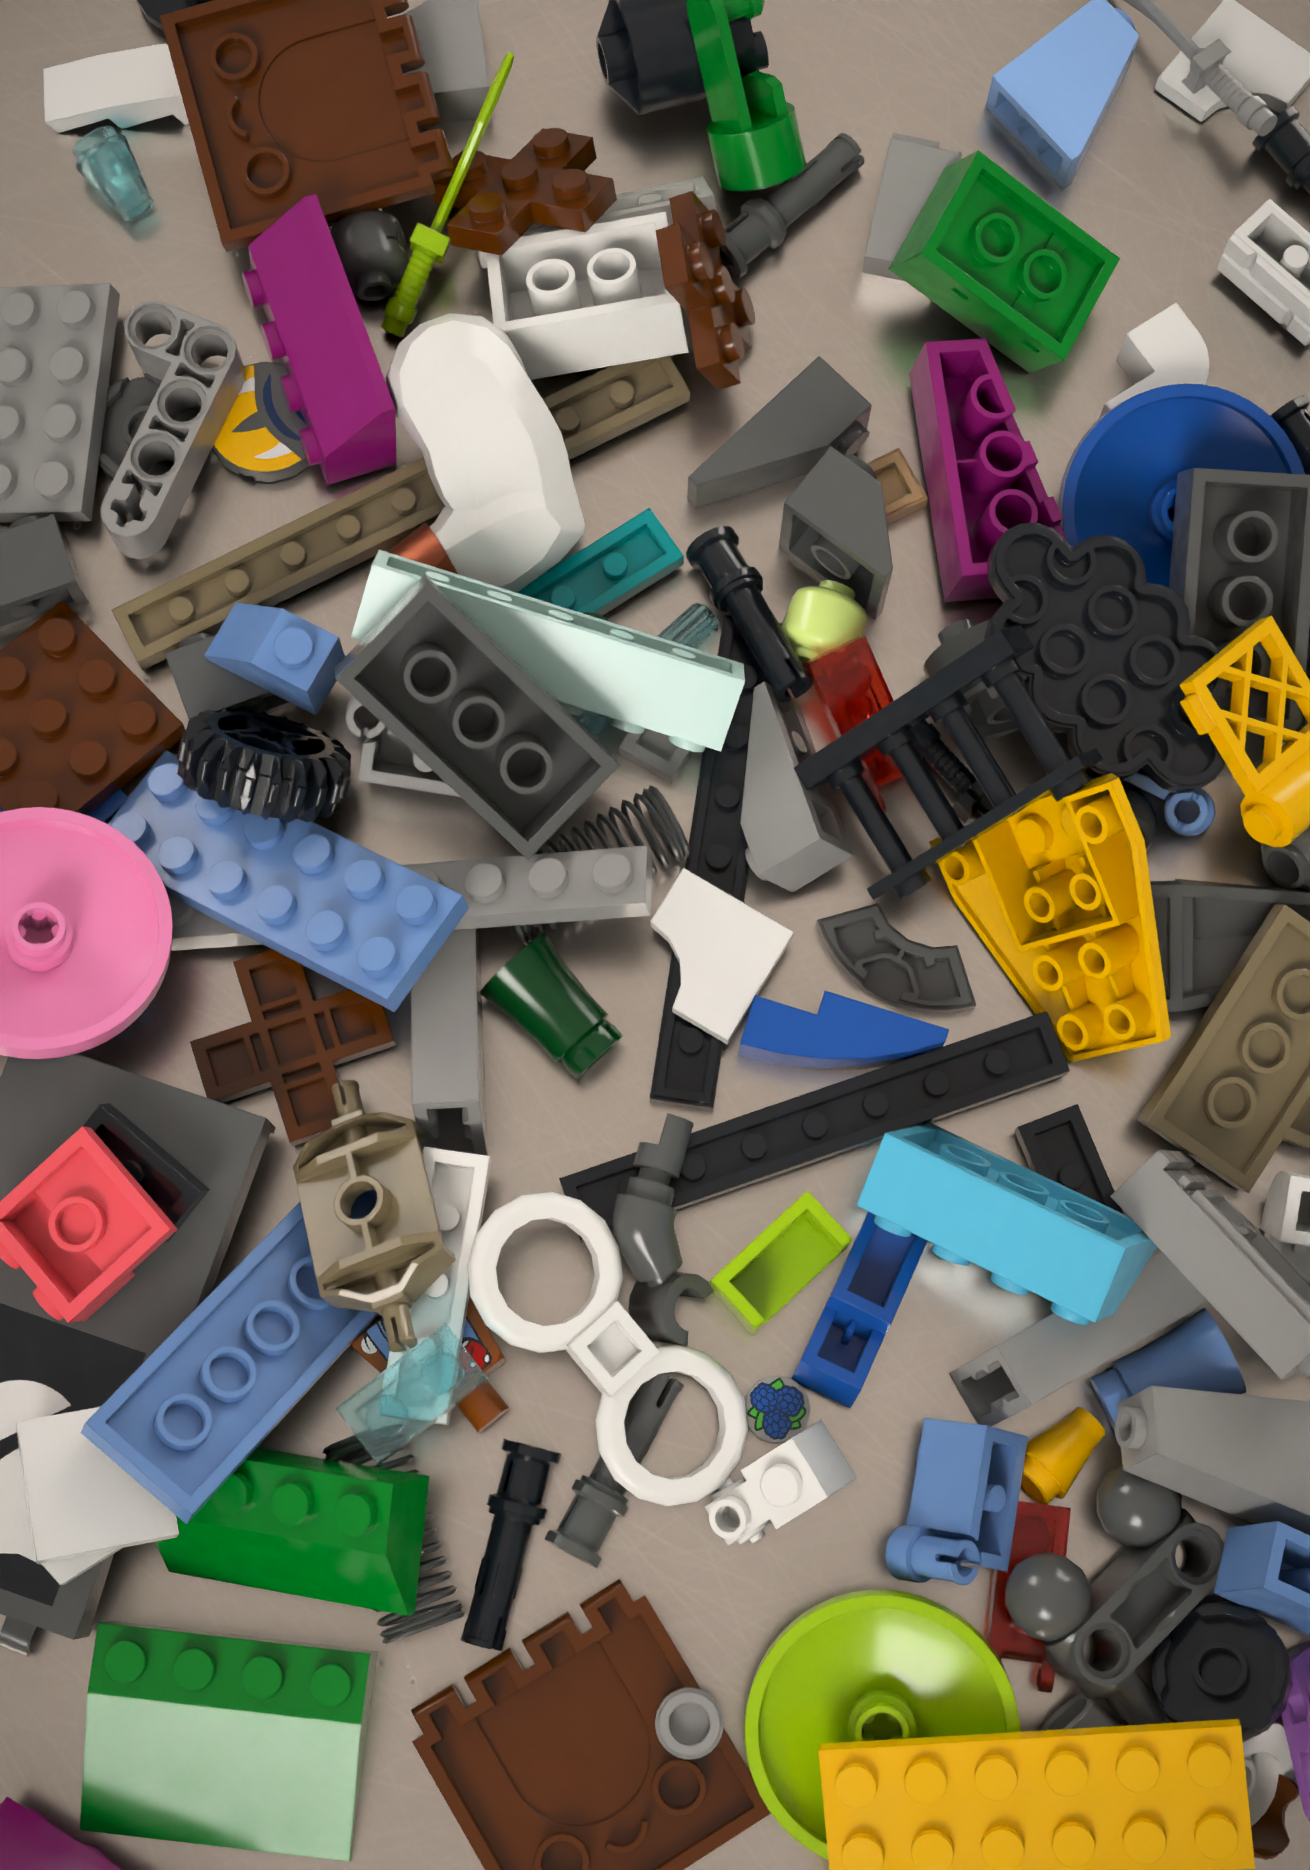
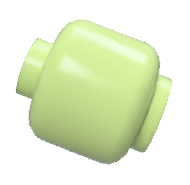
(823, 619)

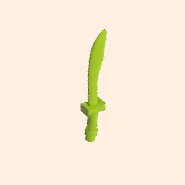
(429, 243)

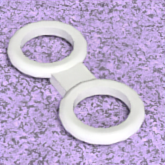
(608, 1348)

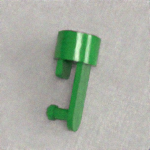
(752, 125)

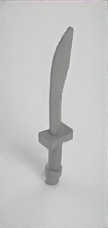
(1208, 70)

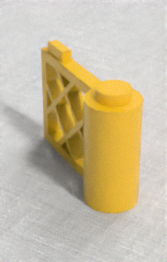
(1279, 788)

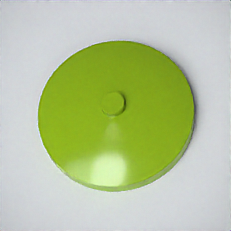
(865, 1672)

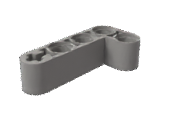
(159, 435)

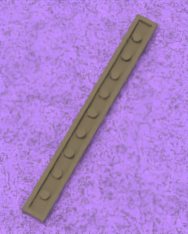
(373, 518)

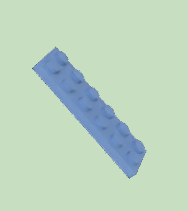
(293, 886)
(228, 1372)

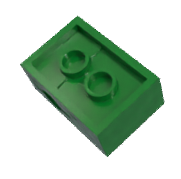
(1004, 262)

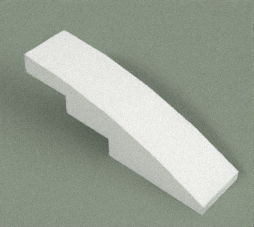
(115, 86)

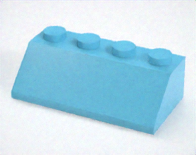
(1005, 1221)

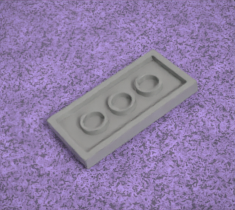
(53, 396)

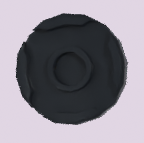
(1223, 1667)

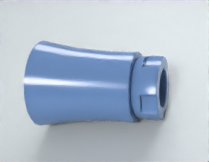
(1185, 1358)

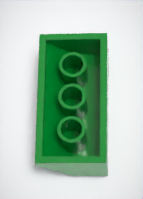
(310, 1531)

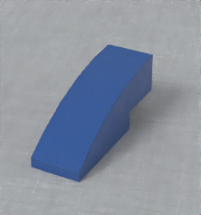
(838, 1037)
(858, 1312)

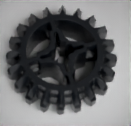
(264, 765)

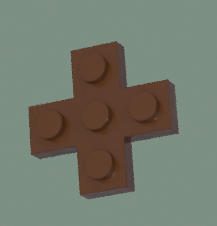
(538, 185)
(704, 288)
(290, 1043)

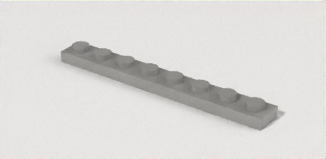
(497, 892)

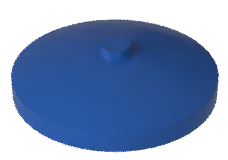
(1130, 458)

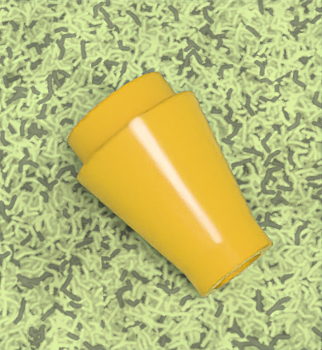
(1059, 1454)

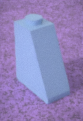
(1064, 86)

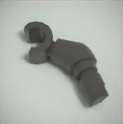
(648, 1238)

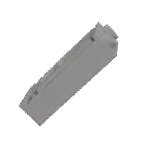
(1223, 1258)

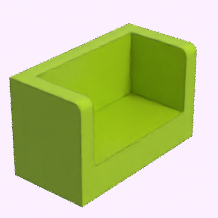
(780, 1262)

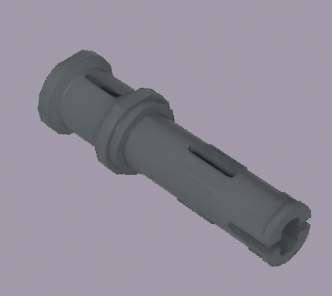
(765, 220)
(599, 1496)

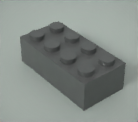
(1242, 559)
(475, 717)

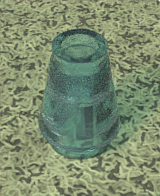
(113, 171)

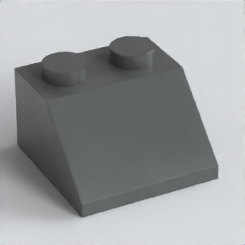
(840, 528)

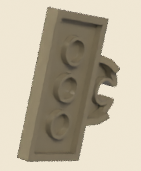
(1247, 1063)

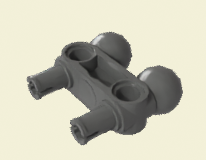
(1129, 1603)

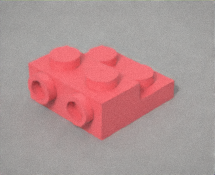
(79, 1227)

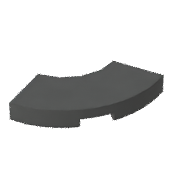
(894, 967)

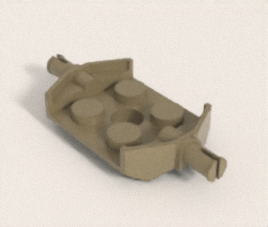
(397, 1248)

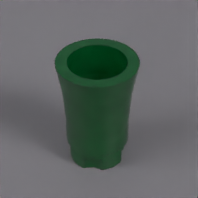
(552, 1006)

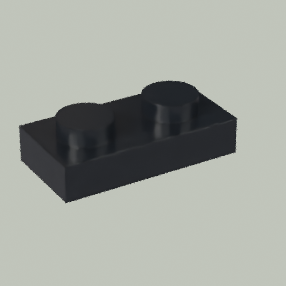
(1065, 1152)
(157, 1172)

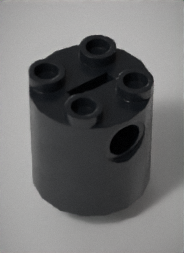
(652, 56)

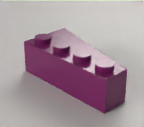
(973, 462)

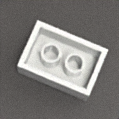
(586, 298)

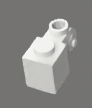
(779, 1486)

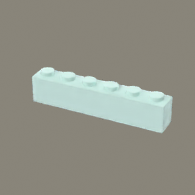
(581, 658)

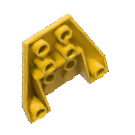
(1071, 916)

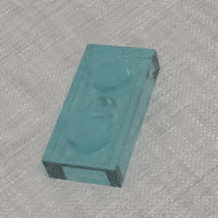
(412, 1394)

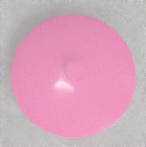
(77, 932)

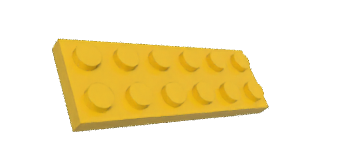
(1041, 1800)

